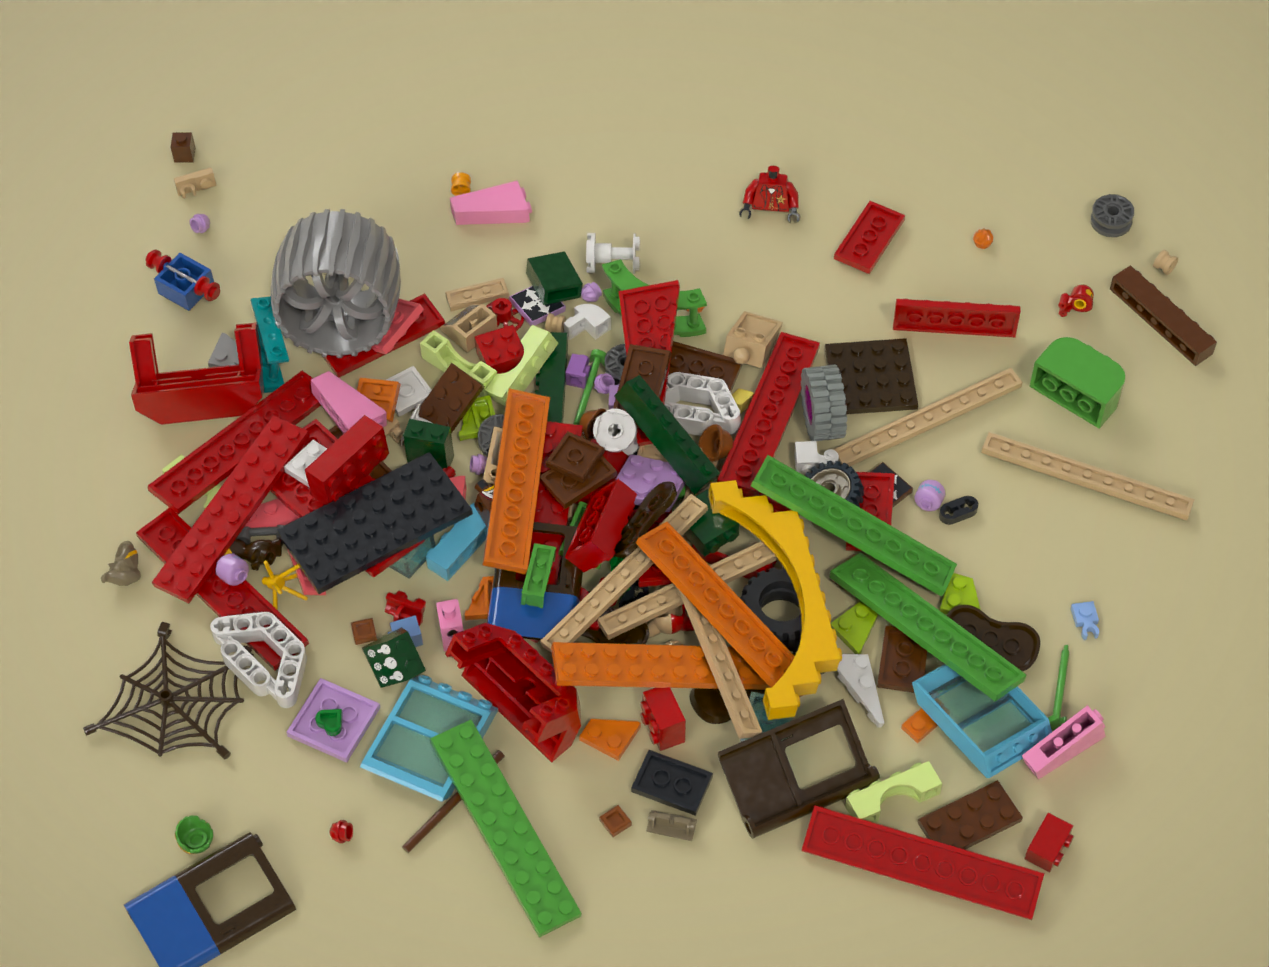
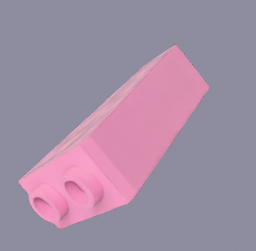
(492, 205)
(344, 402)
(1065, 742)

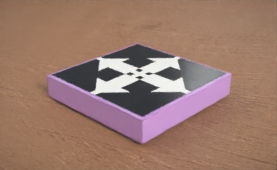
(531, 307)

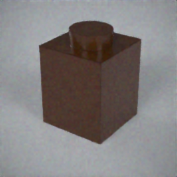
(183, 147)

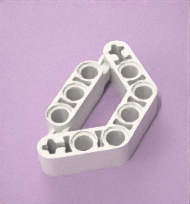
(702, 391)
(230, 642)

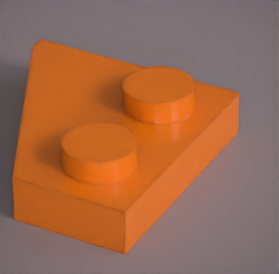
(382, 393)
(481, 600)
(610, 736)

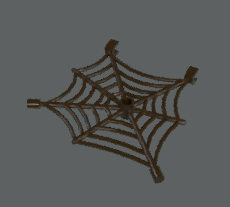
(167, 700)

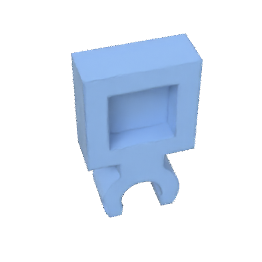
(1086, 617)

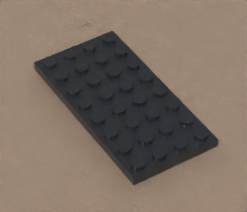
(374, 522)

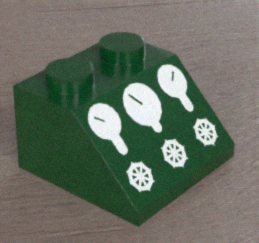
(393, 658)

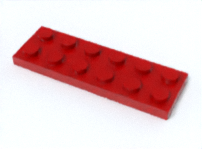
(956, 318)
(428, 321)

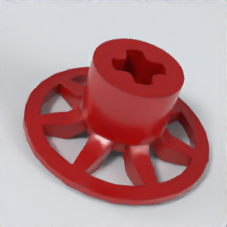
(504, 313)

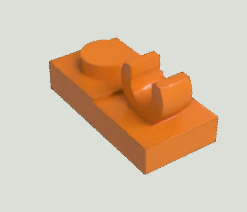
(919, 725)

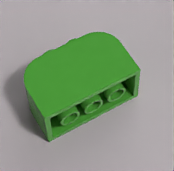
(1079, 379)

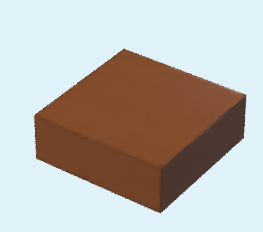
(364, 631)
(615, 821)

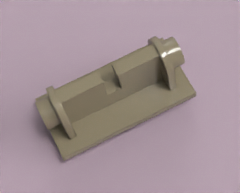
(671, 825)

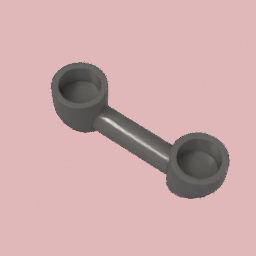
(247, 532)

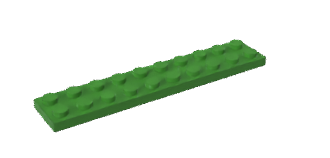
(854, 525)
(928, 626)
(505, 828)

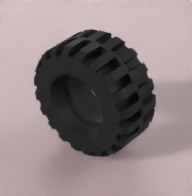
(772, 587)

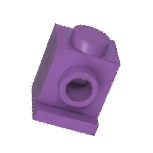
(578, 371)

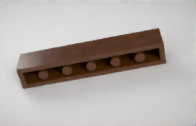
(1163, 315)

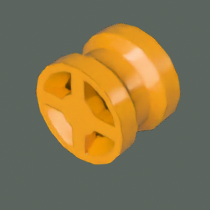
(460, 184)

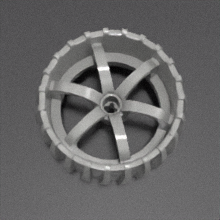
(333, 314)

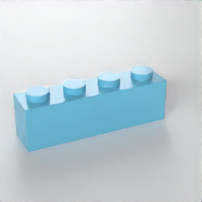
(457, 545)

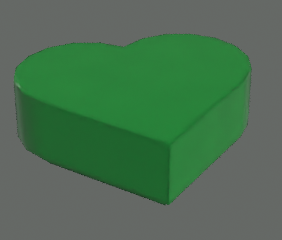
(330, 721)

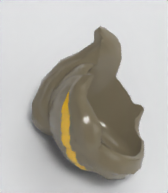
(124, 569)

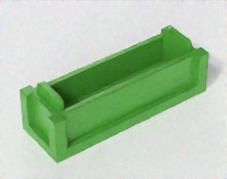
(538, 575)

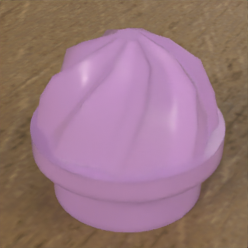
(199, 223)
(591, 292)
(603, 382)
(478, 464)

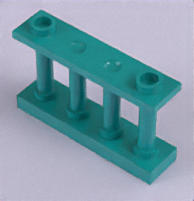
(271, 343)

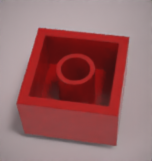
(500, 349)
(663, 718)

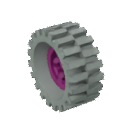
(823, 403)

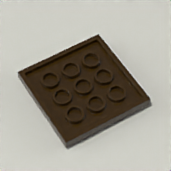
(875, 375)

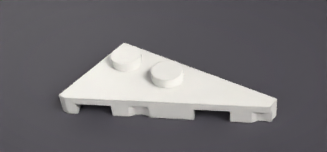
(858, 677)

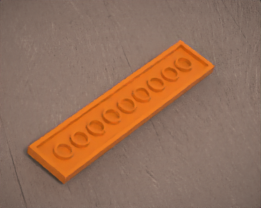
(516, 482)
(717, 602)
(642, 666)

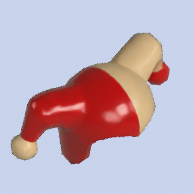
(670, 622)

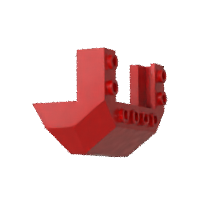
(201, 391)
(519, 685)

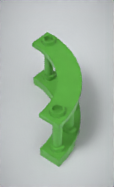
(623, 279)

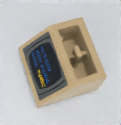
(468, 323)

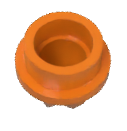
(983, 238)

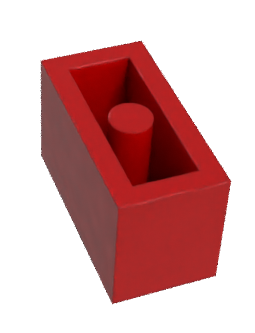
(1049, 842)

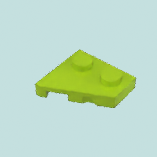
(478, 412)
(959, 592)
(855, 626)

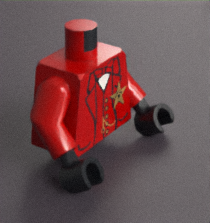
(772, 193)

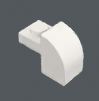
(588, 318)

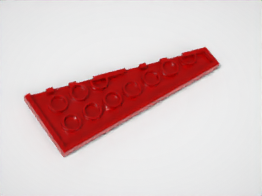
(650, 322)

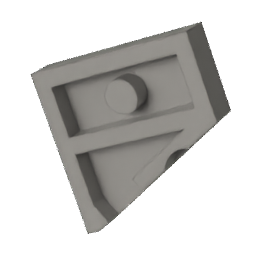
(224, 352)

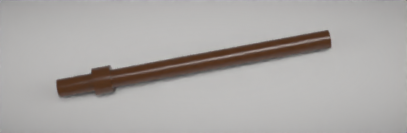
(440, 814)

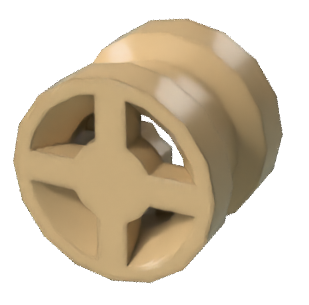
(1165, 262)
(555, 323)

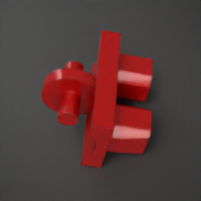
(402, 608)

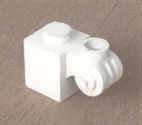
(808, 457)

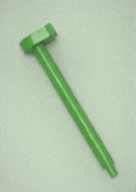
(597, 356)
(1055, 720)

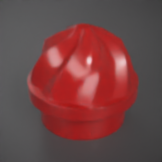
(341, 831)

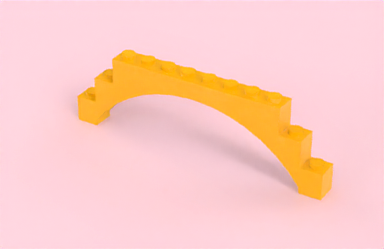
(785, 538)

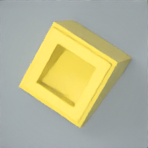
(742, 398)

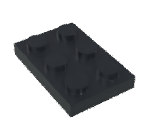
(672, 782)

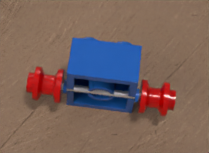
(182, 279)

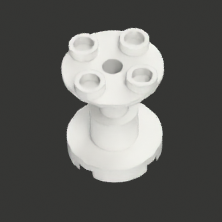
(605, 252)
(607, 431)

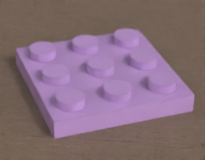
(645, 473)
(357, 717)

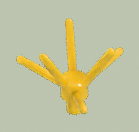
(277, 583)

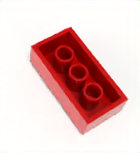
(347, 461)
(601, 526)

